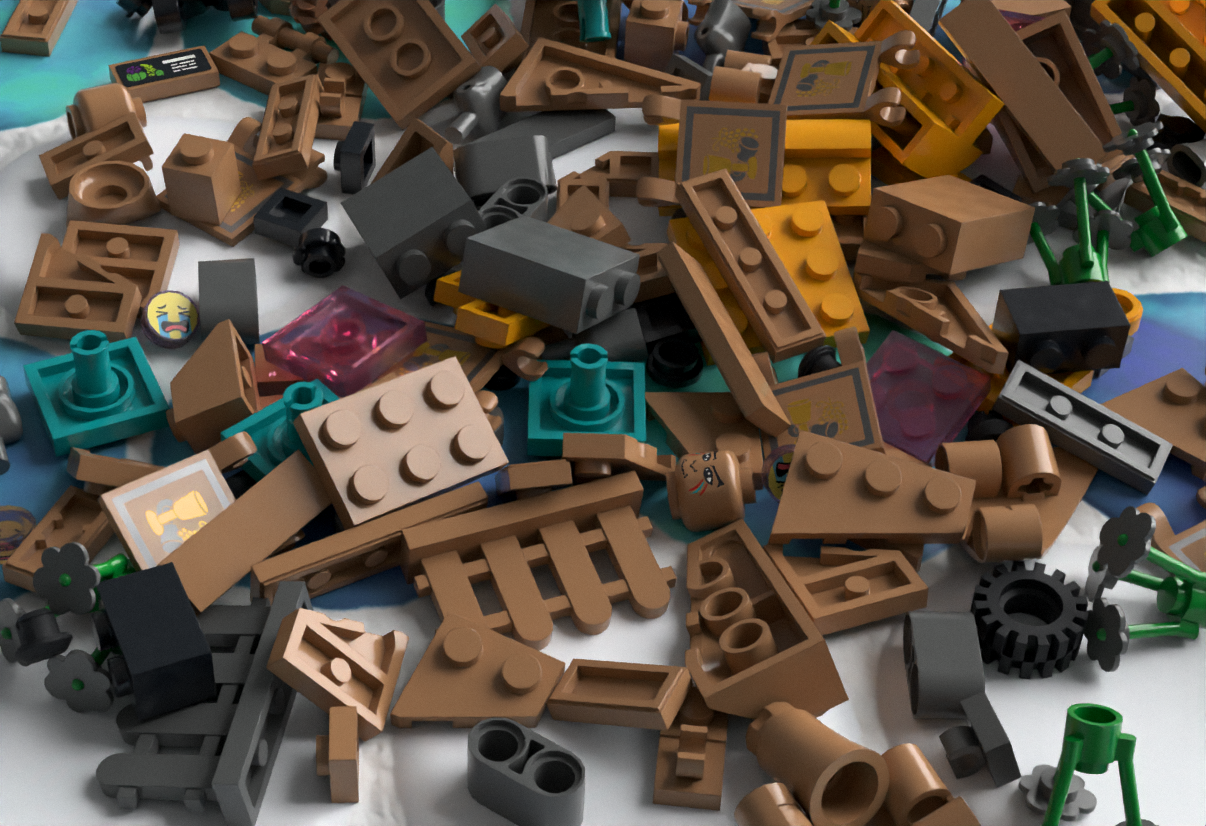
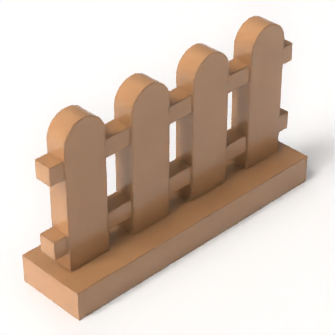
(538, 531)

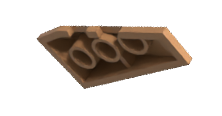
(751, 632)

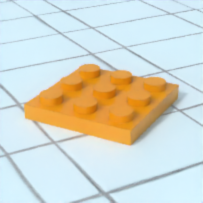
(813, 258)

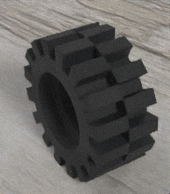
(1035, 595)

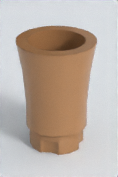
(824, 771)

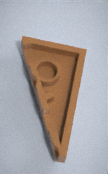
(576, 79)
(940, 314)

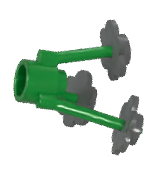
(1093, 233)

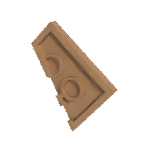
(1173, 411)
(859, 493)

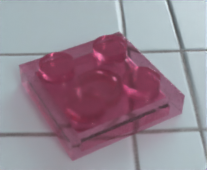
(345, 341)
(922, 395)

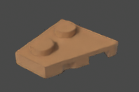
(339, 665)

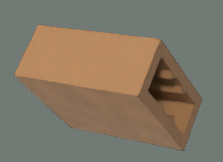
(948, 224)

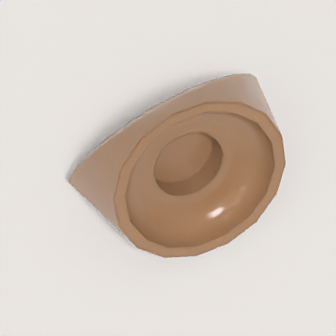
(111, 194)

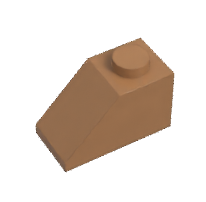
(213, 389)

